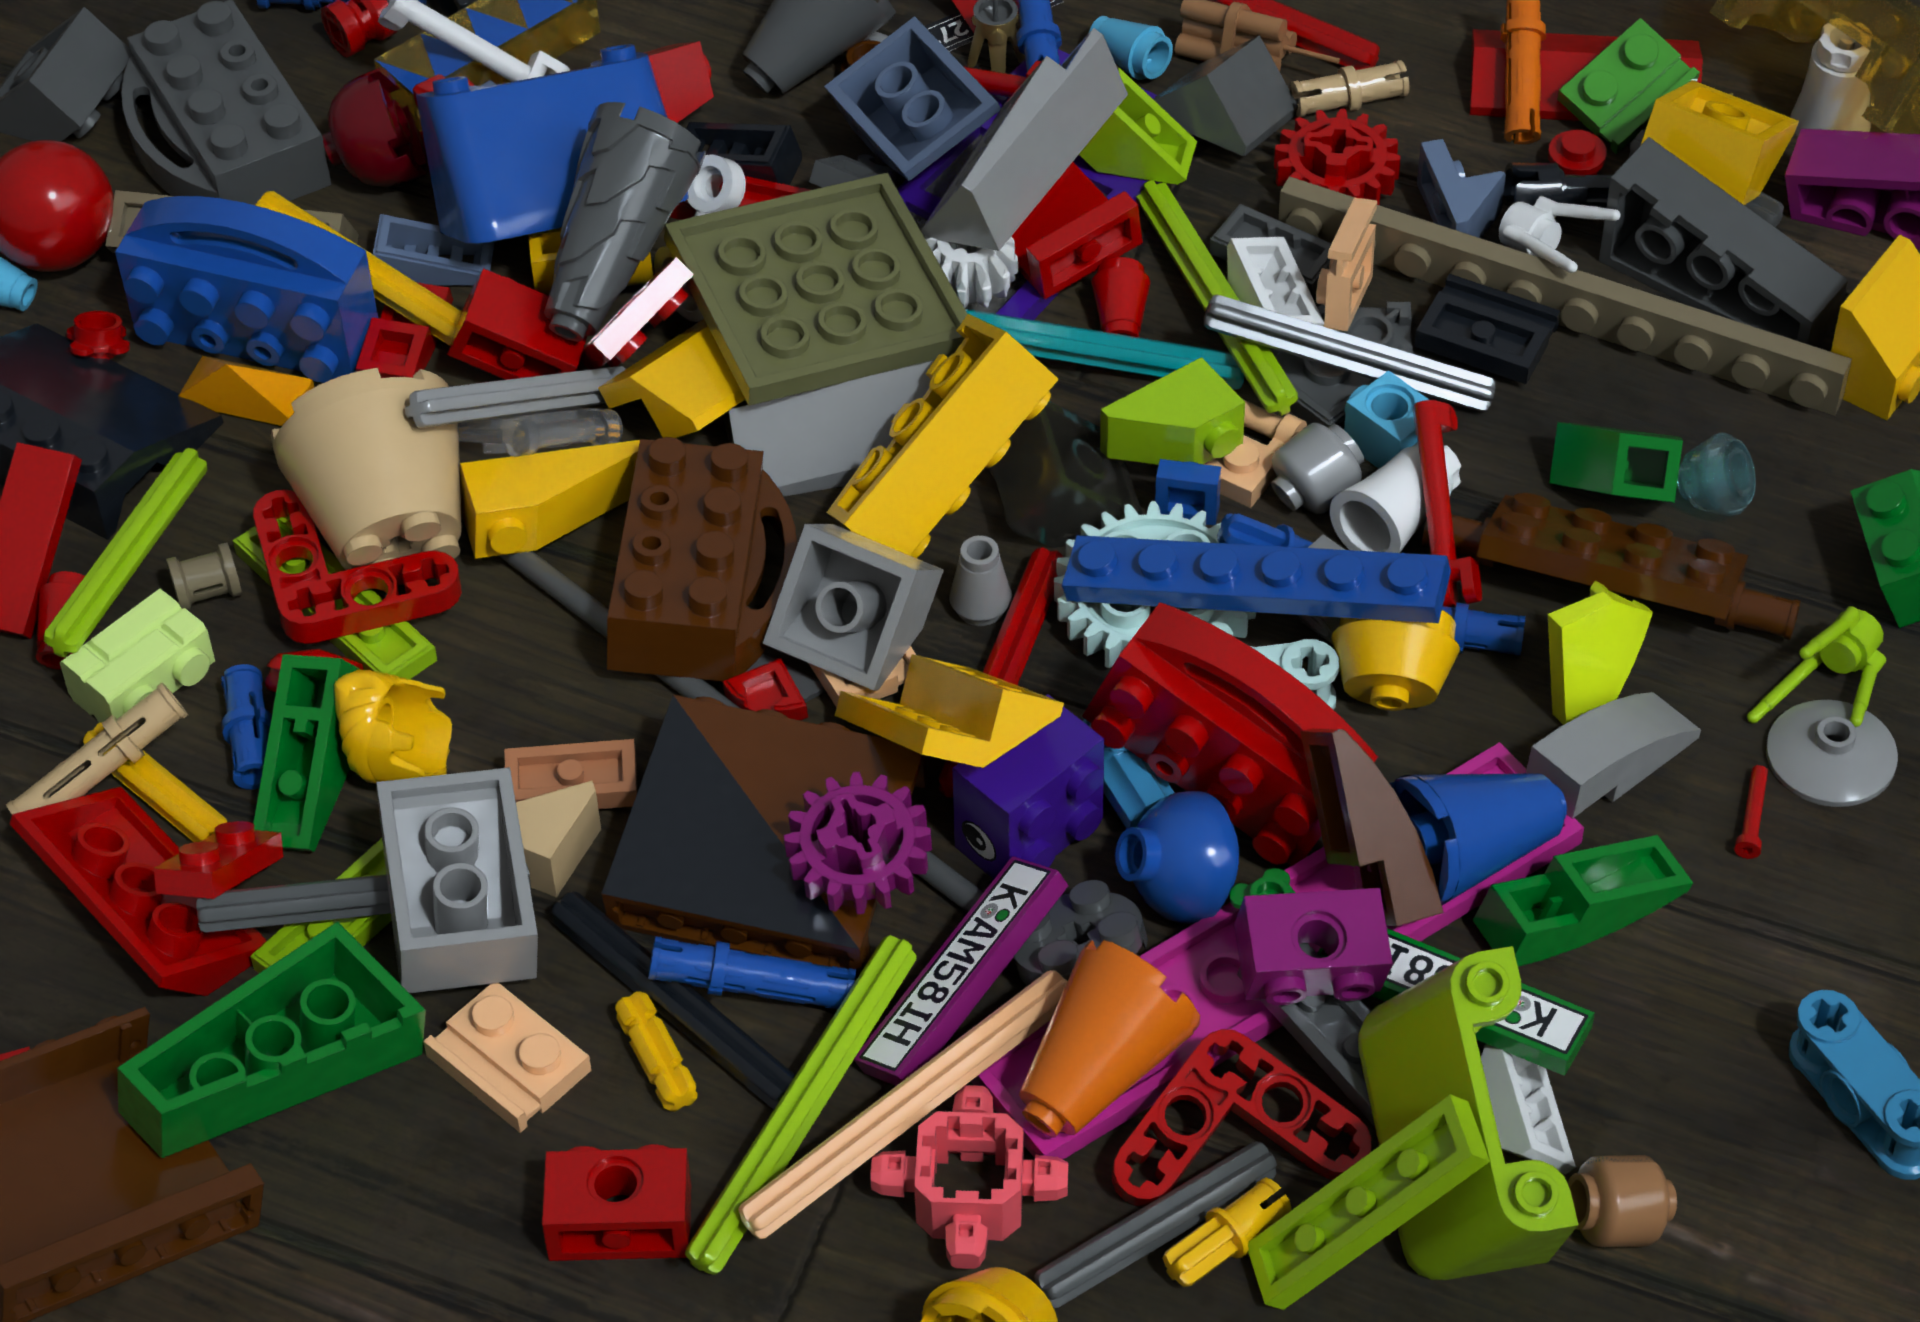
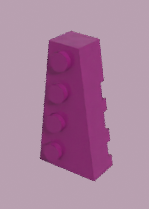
(1856, 182)

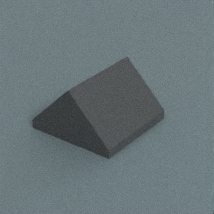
(1232, 98)

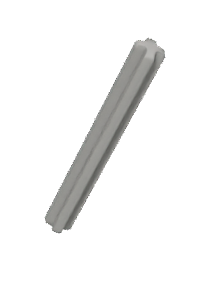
(508, 397)

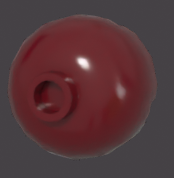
(374, 133)

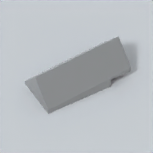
(1029, 146)
(825, 433)

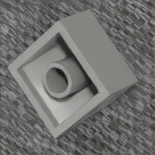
(851, 604)

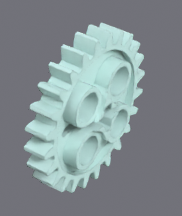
(1114, 625)

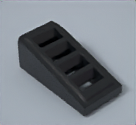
(772, 148)

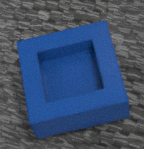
(1191, 485)

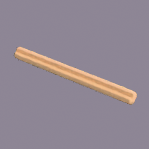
(902, 1106)

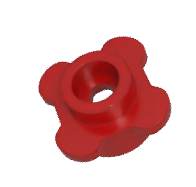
(98, 335)

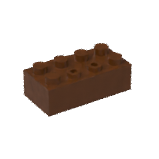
(695, 562)

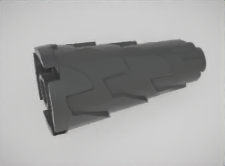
(620, 201)

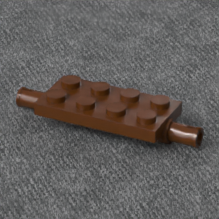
(1625, 559)

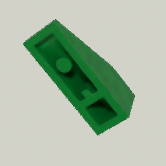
(303, 752)

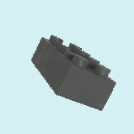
(220, 111)

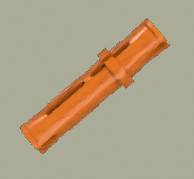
(1522, 42)

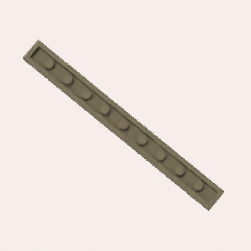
(1586, 301)

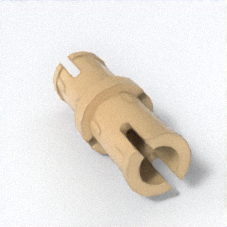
(1350, 88)

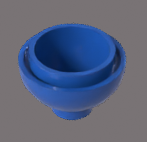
(1181, 856)

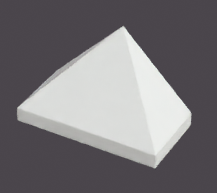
(1268, 277)
(1525, 1109)

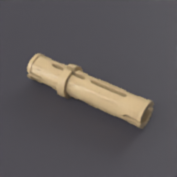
(159, 711)

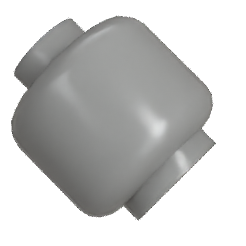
(1316, 467)

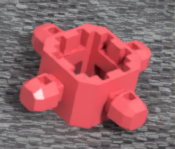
(966, 1219)

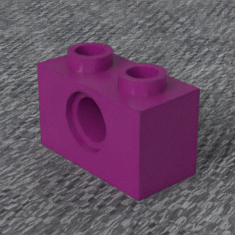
(1342, 922)

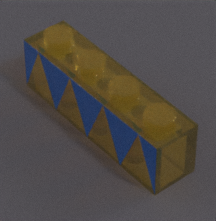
(511, 25)

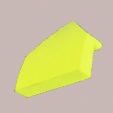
(1593, 650)

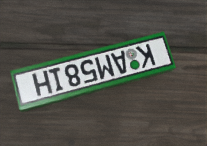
(1539, 1028)

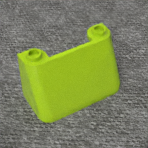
(1417, 1055)

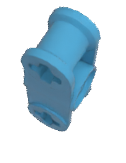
(1860, 1079)

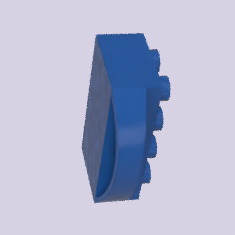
(247, 285)

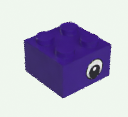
(1031, 797)

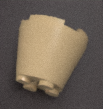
(369, 471)

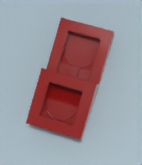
(398, 344)

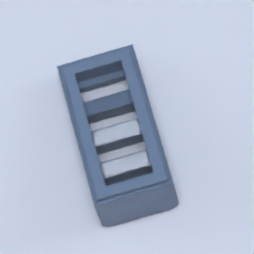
(415, 252)

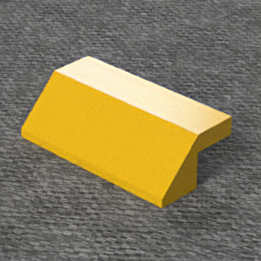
(680, 383)
(953, 713)

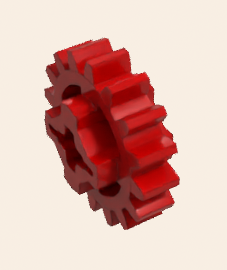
(1339, 155)

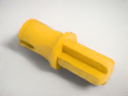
(1224, 1233)

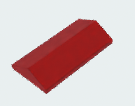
(1560, 61)
(106, 857)

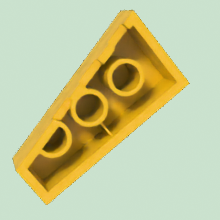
(945, 439)

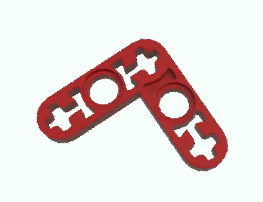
(320, 590)
(1219, 1097)

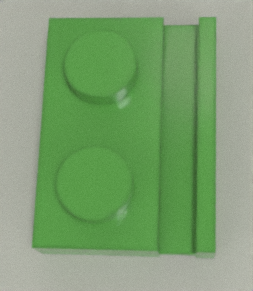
(1622, 83)

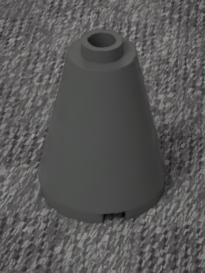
(807, 35)

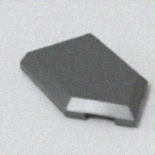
(1326, 389)

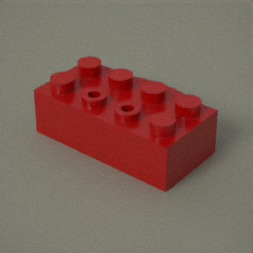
(1219, 724)

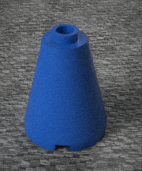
(1479, 822)

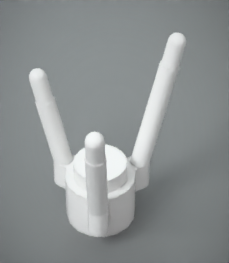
(1537, 232)

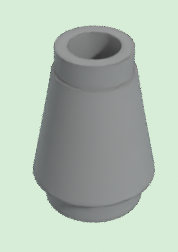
(980, 583)

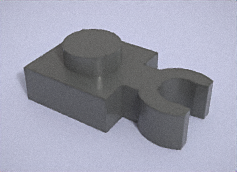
(844, 169)

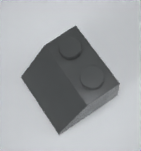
(63, 80)

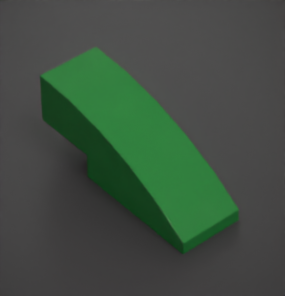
(1581, 898)

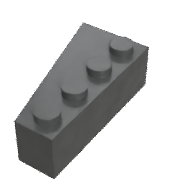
(1714, 251)

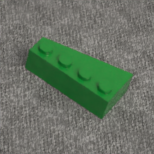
(271, 1044)

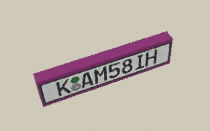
(961, 971)

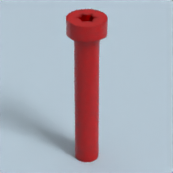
(1748, 844)

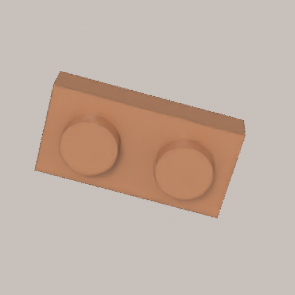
(556, 767)

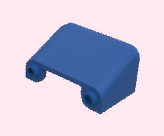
(512, 149)

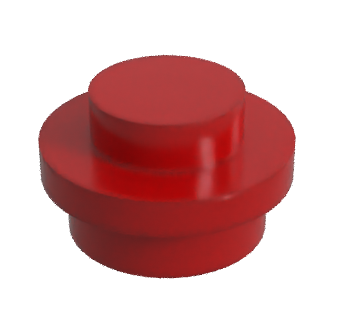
(1578, 152)

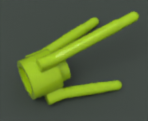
(1844, 648)

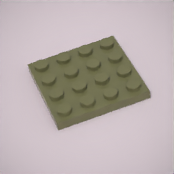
(818, 287)

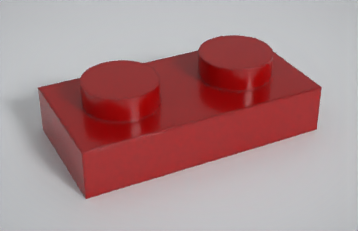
(218, 861)

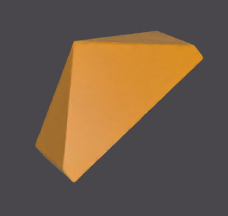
(245, 390)

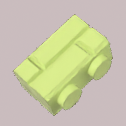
(136, 654)

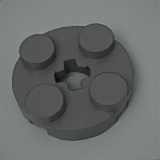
(1081, 915)

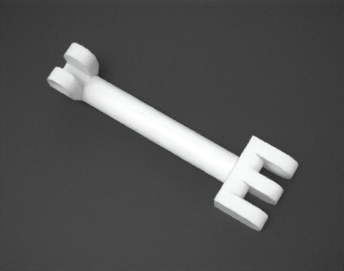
(401, 12)

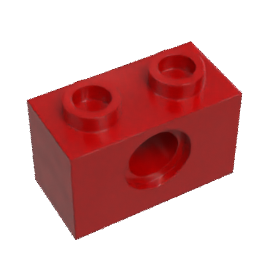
(644, 1226)

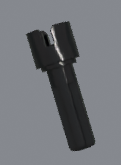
(1531, 180)

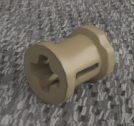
(204, 576)

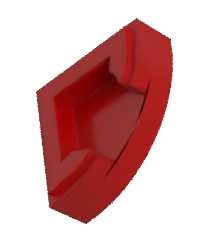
(767, 688)

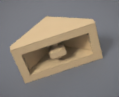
(558, 833)

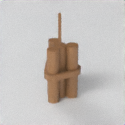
(1216, 28)

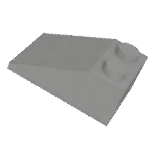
(457, 880)

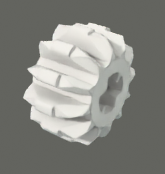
(976, 271)

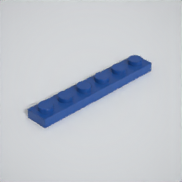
(1258, 578)

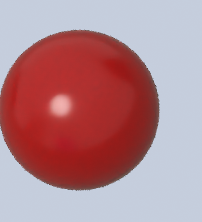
(52, 206)

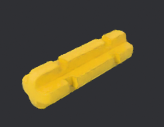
(656, 1051)

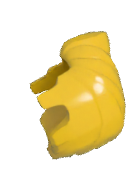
(391, 726)

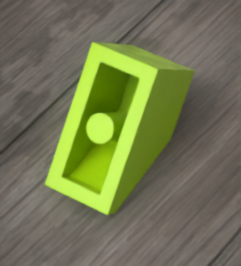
(1141, 141)
(1175, 418)

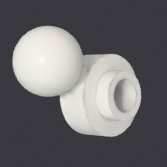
(704, 190)

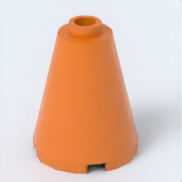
(1102, 1038)

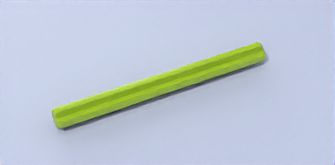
(1206, 280)
(802, 1101)

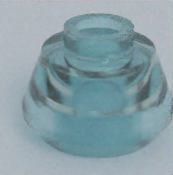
(1718, 475)

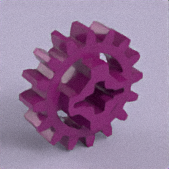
(841, 864)

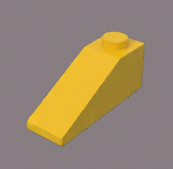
(539, 497)

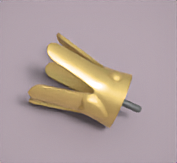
(996, 23)

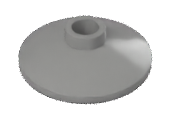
(1826, 770)

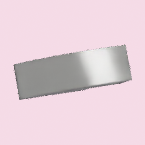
(1611, 748)

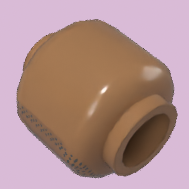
(1622, 1200)

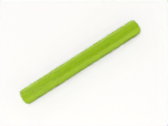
(125, 553)

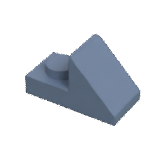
(1454, 199)

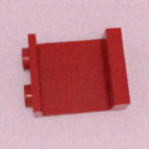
(1074, 232)

